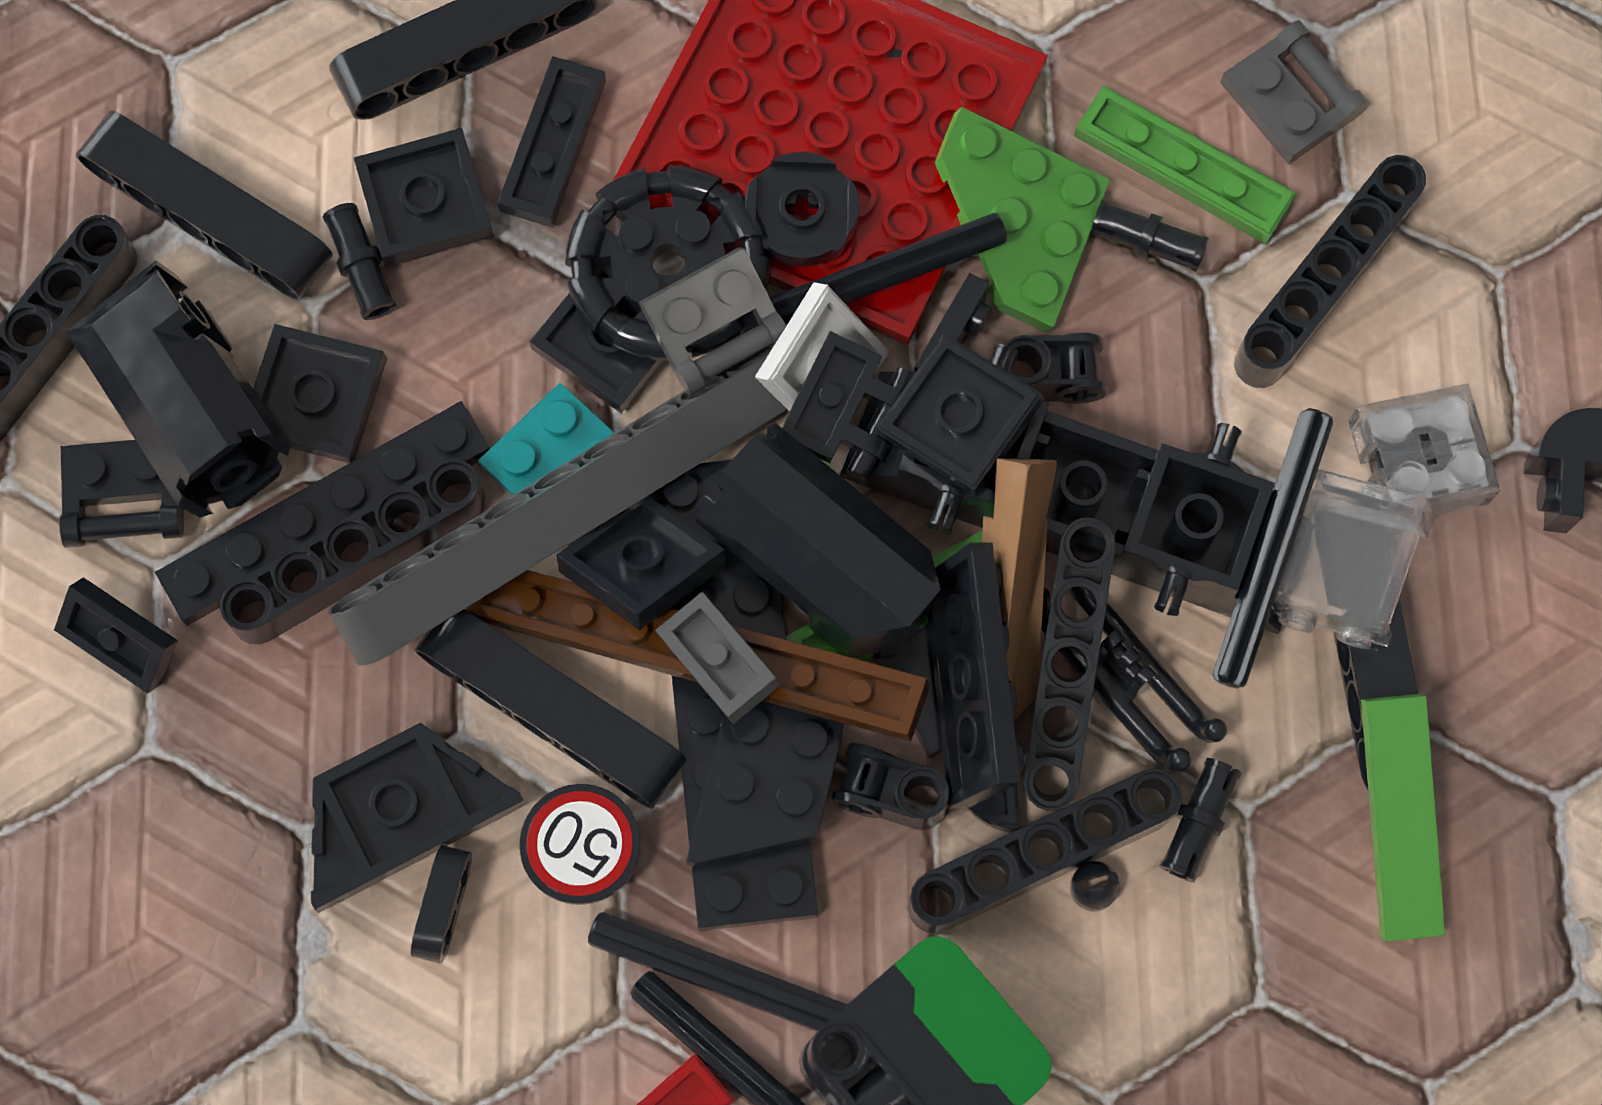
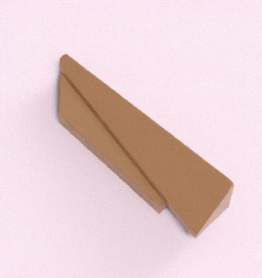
(1020, 550)

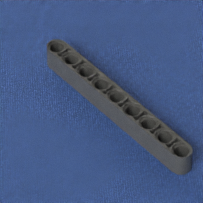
(552, 512)

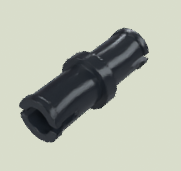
(1149, 236)
(359, 261)
(1200, 819)

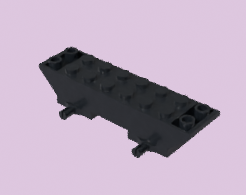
(1175, 515)

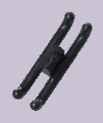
(1125, 672)

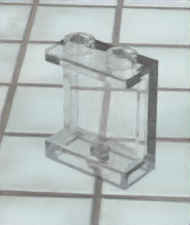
(1351, 559)

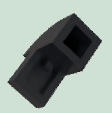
(1567, 457)

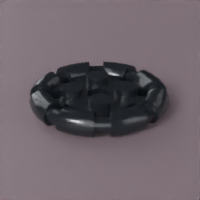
(645, 237)

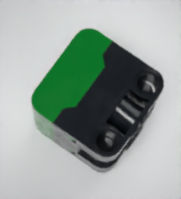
(926, 1037)

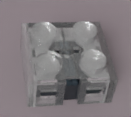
(1428, 448)

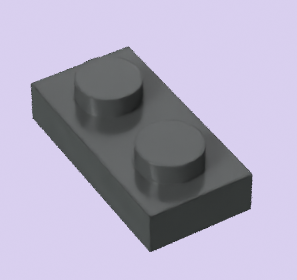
(718, 657)

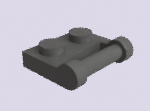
(1281, 104)
(704, 304)

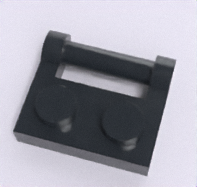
(113, 475)

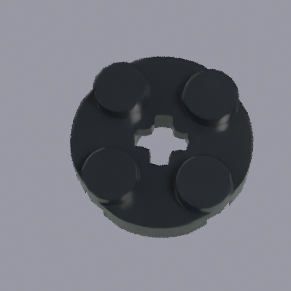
(826, 188)

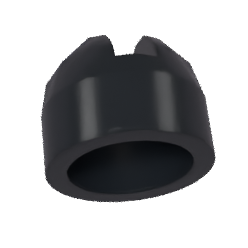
(1097, 898)

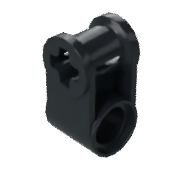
(1063, 365)
(887, 786)

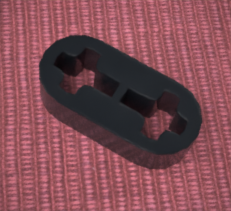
(441, 904)

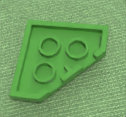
(1043, 205)

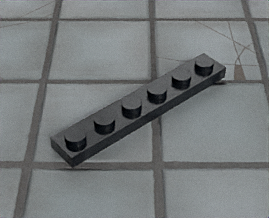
(204, 574)

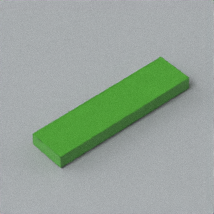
(1184, 164)
(1403, 817)

